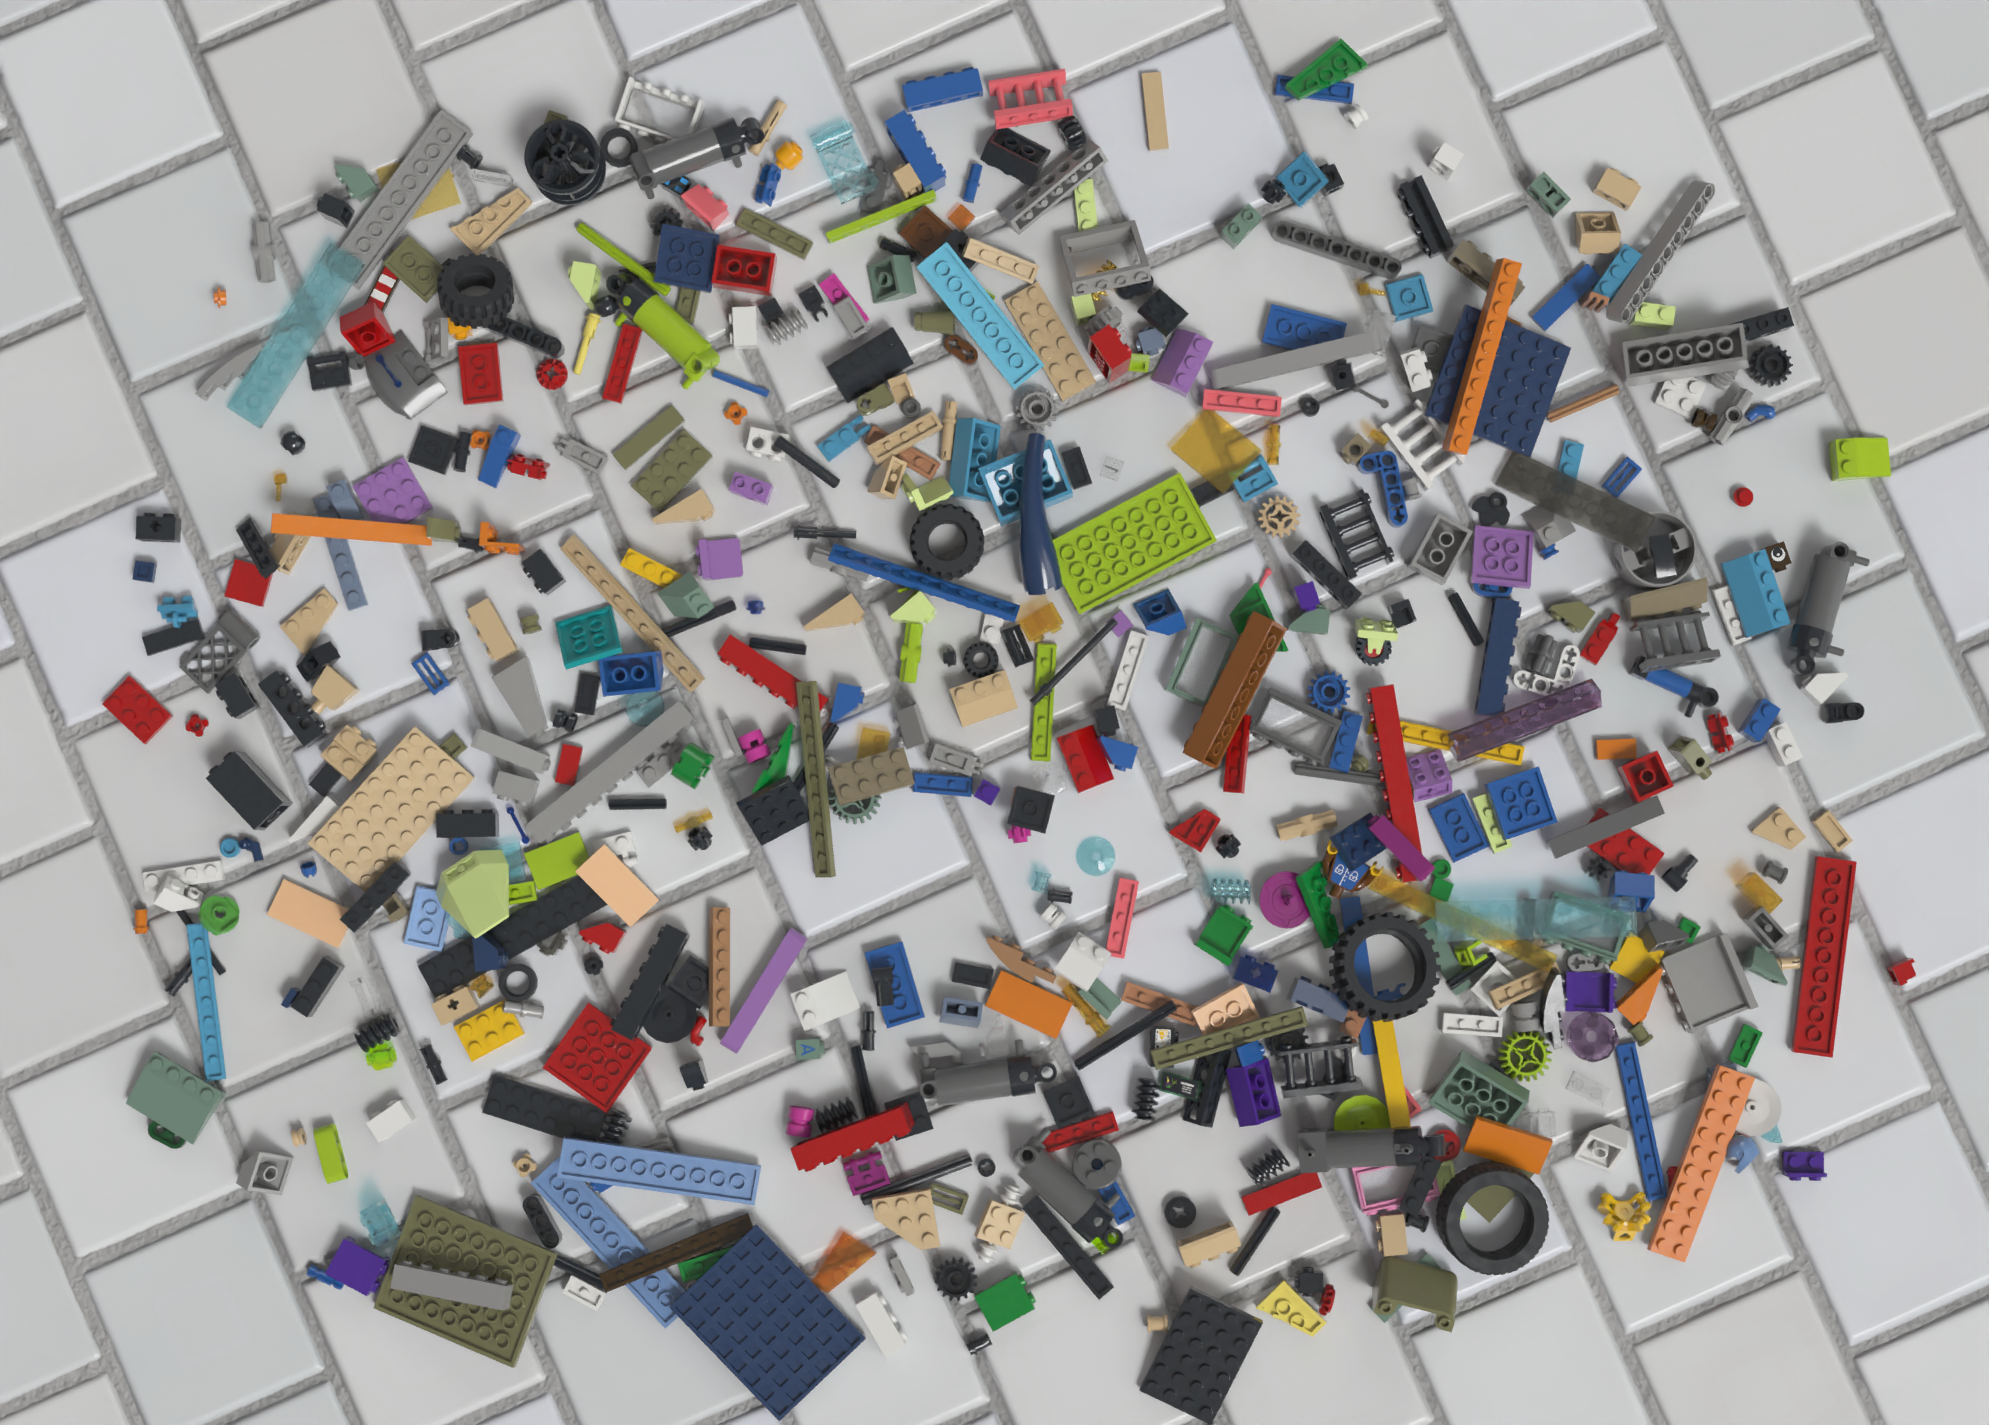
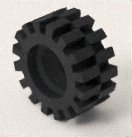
(980, 648)

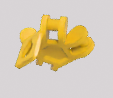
(1623, 1213)

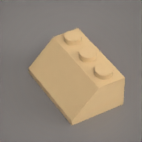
(288, 549)
(983, 698)
(1209, 1244)

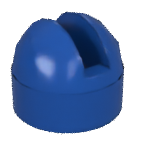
(308, 868)

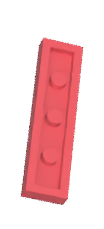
(1241, 403)
(1122, 917)

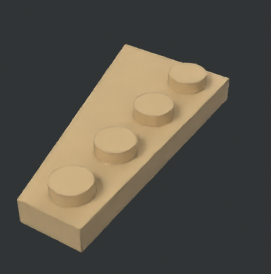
(486, 226)

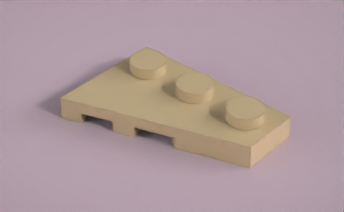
(307, 622)

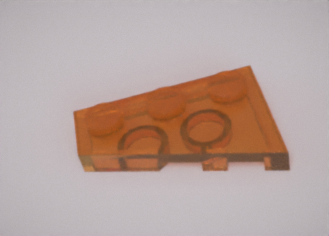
(842, 1261)

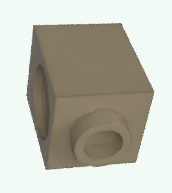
(1359, 442)

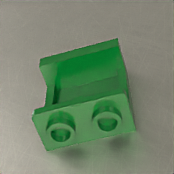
(1224, 934)
(1005, 1301)

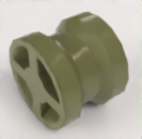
(530, 624)

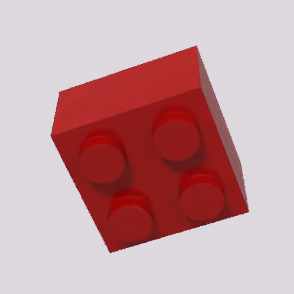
(1645, 776)

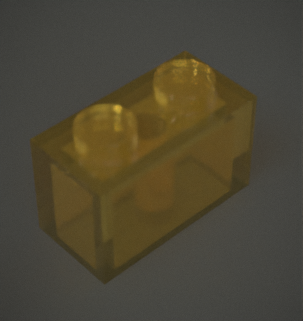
(1040, 623)
(1758, 892)

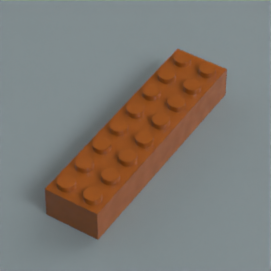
(1234, 690)

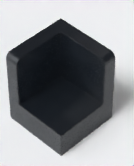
(1402, 613)

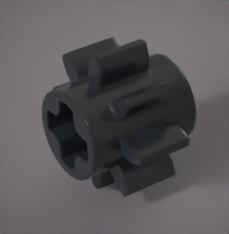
(1273, 191)
(700, 838)
(1228, 846)
(1597, 874)

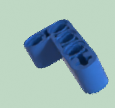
(1387, 489)

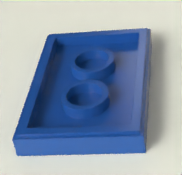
(1458, 827)

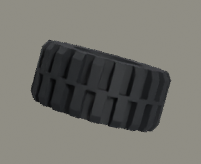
(475, 310)
(947, 515)

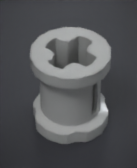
(1411, 489)

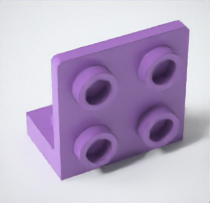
(1429, 775)

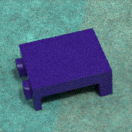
(1590, 991)
(357, 1267)

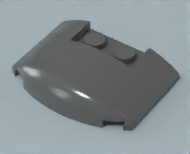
(419, 383)

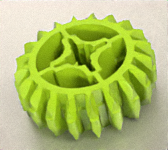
(1509, 1046)

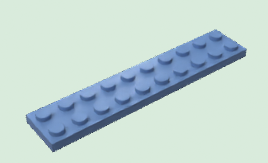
(658, 1170)
(608, 1238)

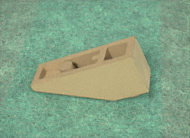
(691, 509)
(841, 614)

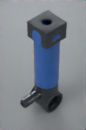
(1678, 685)

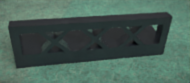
(1210, 1087)

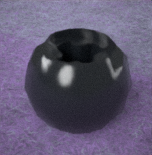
(605, 306)
(292, 442)

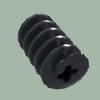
(378, 1033)
(1146, 1099)
(835, 1114)
(615, 1127)
(1267, 1166)

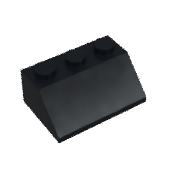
(1015, 155)

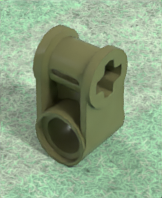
(877, 399)

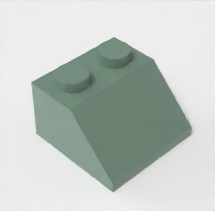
(891, 279)
(686, 598)

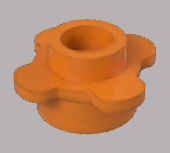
(220, 297)
(735, 408)
(476, 435)

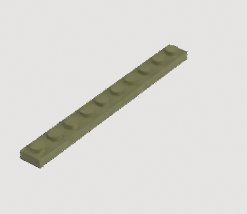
(816, 779)

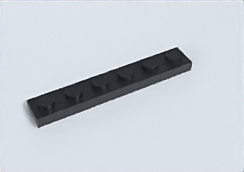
(1068, 1247)

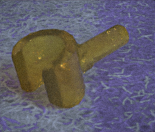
(1364, 290)
(279, 479)

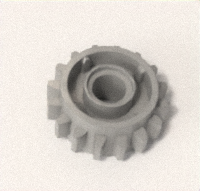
(1103, 318)
(1037, 399)

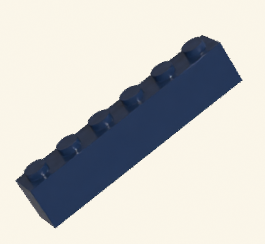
(1496, 657)

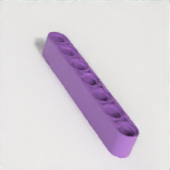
(763, 990)

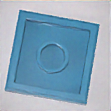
(1302, 179)
(1409, 298)

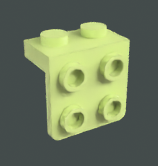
(927, 494)

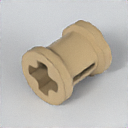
(1157, 1323)

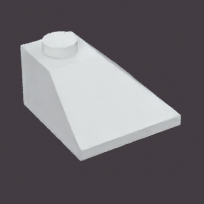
(1603, 1147)

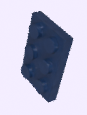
(1357, 843)

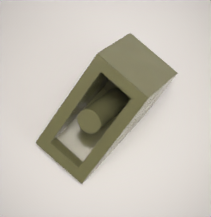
(443, 530)

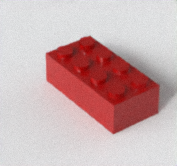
(1109, 353)

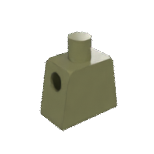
(1691, 756)

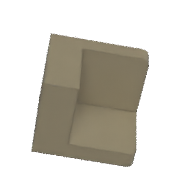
(396, 908)

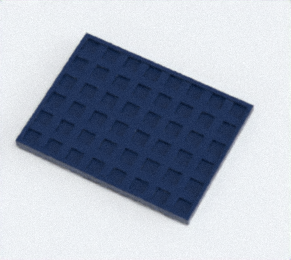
(767, 1322)

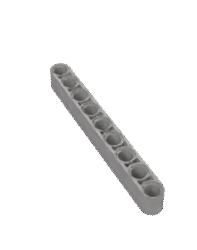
(1660, 251)
(1296, 360)

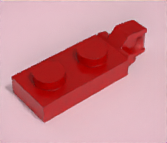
(1600, 639)

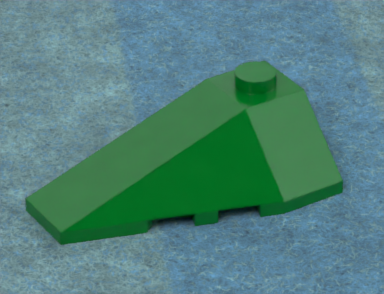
(778, 762)

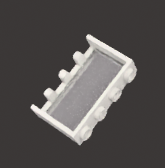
(657, 112)

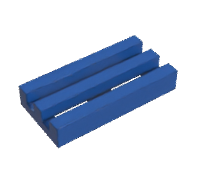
(1610, 490)
(439, 687)

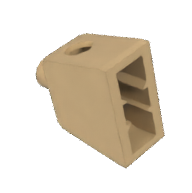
(332, 690)

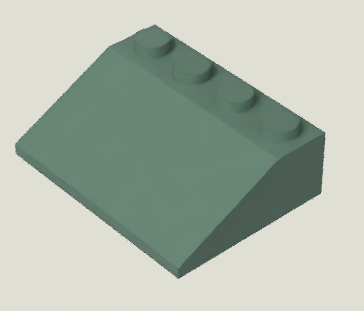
(1478, 1090)
(174, 1097)

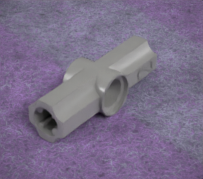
(263, 252)
(1738, 407)
(820, 559)

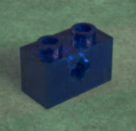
(1243, 973)

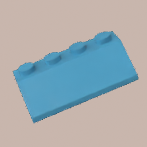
(973, 448)
(1755, 593)

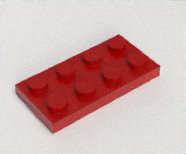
(1626, 850)

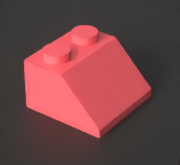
(705, 206)

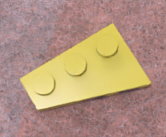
(1292, 1308)

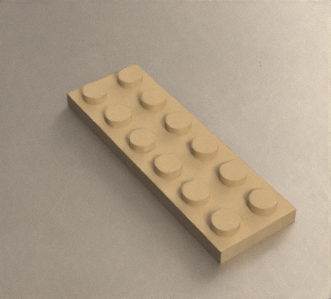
(1050, 341)

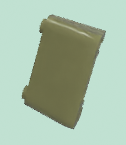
(1415, 1287)

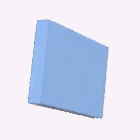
(427, 921)

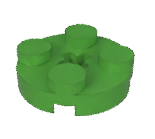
(219, 925)

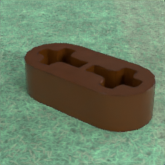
(958, 353)

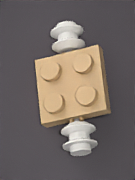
(999, 1223)

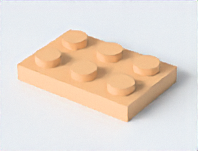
(1225, 1010)

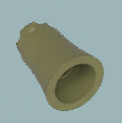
(935, 321)

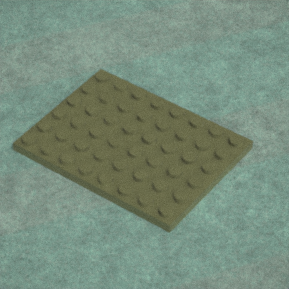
(462, 1243)

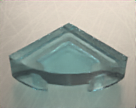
(1773, 1135)

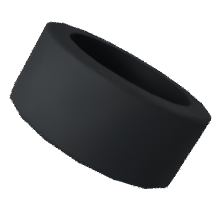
(618, 132)
(502, 984)

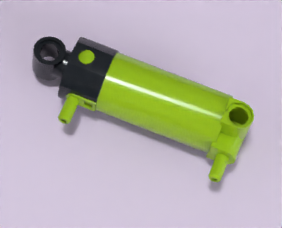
(663, 325)

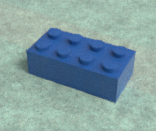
(913, 150)

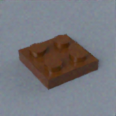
(925, 232)

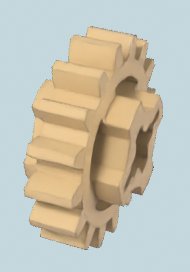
(1278, 509)

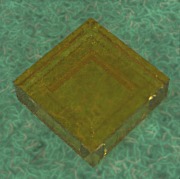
(1378, 438)

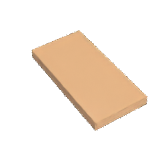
(617, 885)
(309, 913)

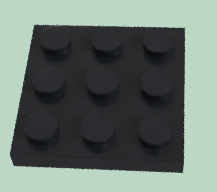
(774, 810)

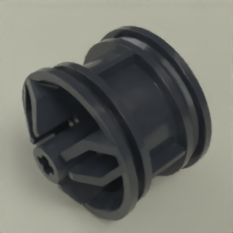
(565, 162)

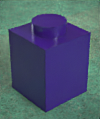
(987, 792)

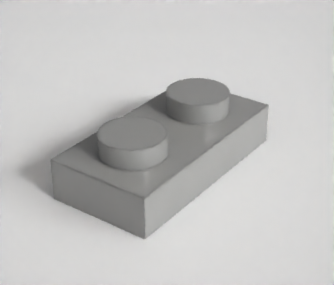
(904, 1282)

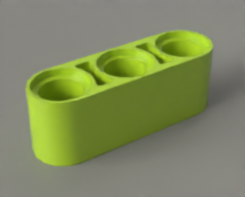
(330, 1153)

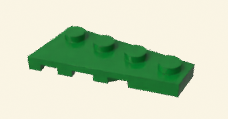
(1329, 68)
(1318, 904)

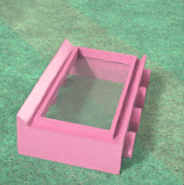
(1384, 1187)

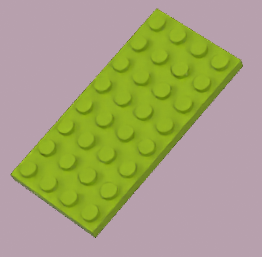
(1131, 543)

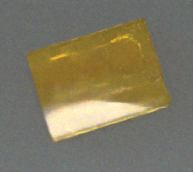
(872, 742)

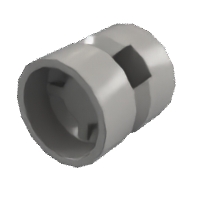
(1525, 1016)

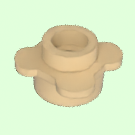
(523, 1171)

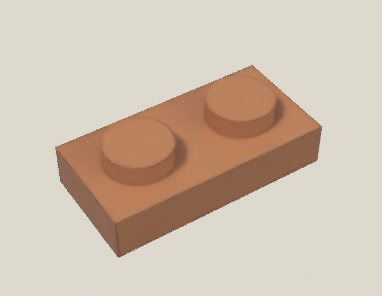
(1352, 1024)

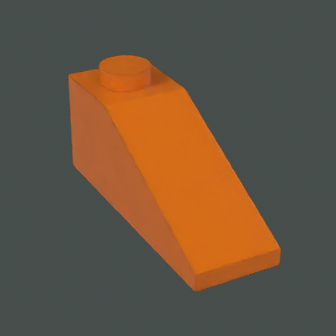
(1639, 998)

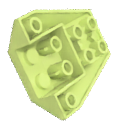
(476, 891)

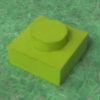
(1139, 363)

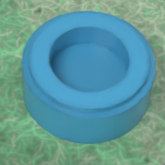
(230, 848)

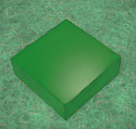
(1441, 889)
(1690, 928)

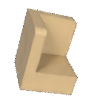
(901, 388)

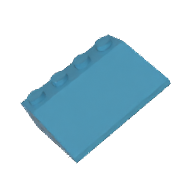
(1004, 482)

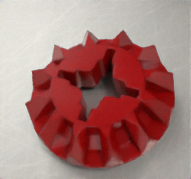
(557, 381)
(1453, 1148)
(1327, 1300)

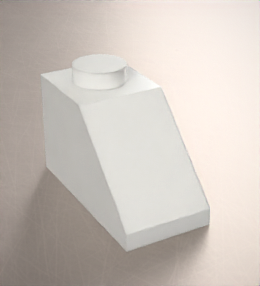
(1821, 686)

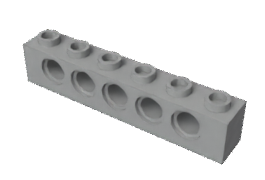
(1054, 186)

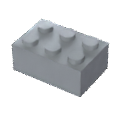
(1440, 549)

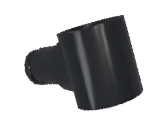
(1676, 876)

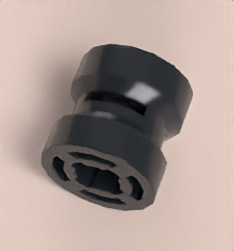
(565, 720)

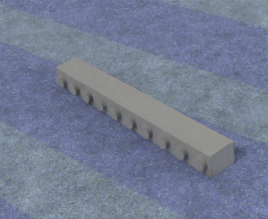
(610, 772)

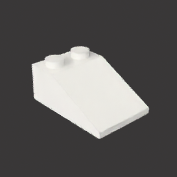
(825, 1001)

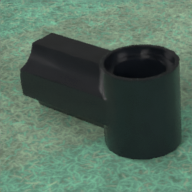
(883, 984)

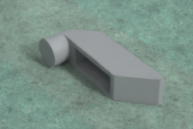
(939, 1050)

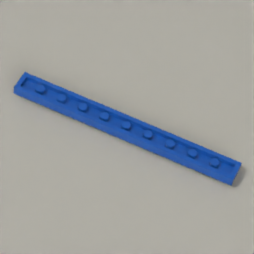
(924, 582)

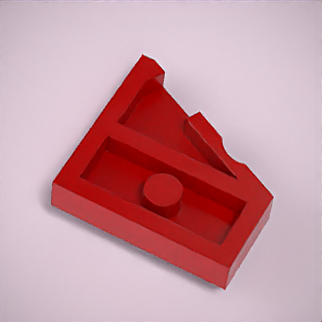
(1196, 829)

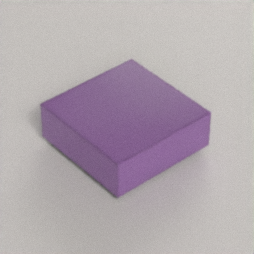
(1123, 624)

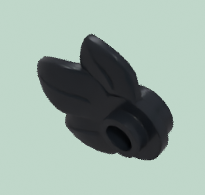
(1489, 511)

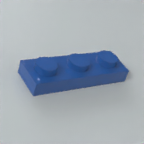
(1345, 742)

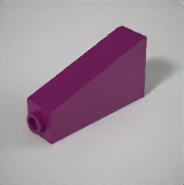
(1400, 847)

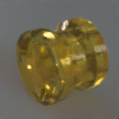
(481, 986)

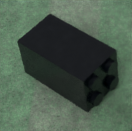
(248, 790)

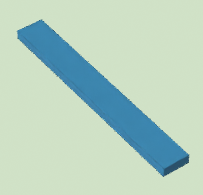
(206, 1002)

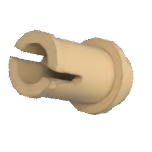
(1788, 962)

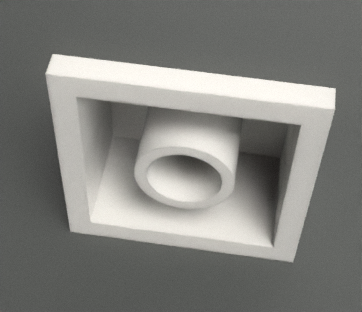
(1082, 961)

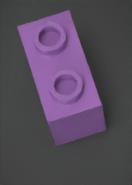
(751, 488)

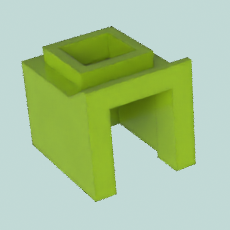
(1465, 955)

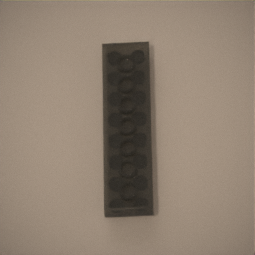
(1575, 501)

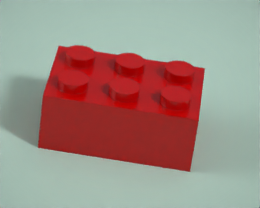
(744, 270)

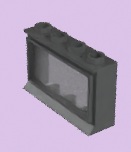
(1295, 727)

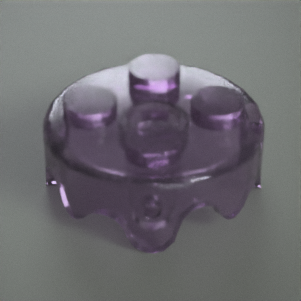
(1605, 1040)

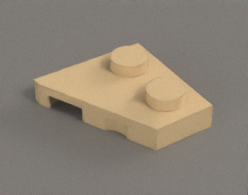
(1779, 829)

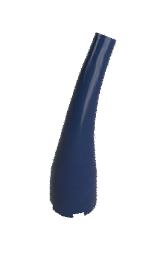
(1036, 547)

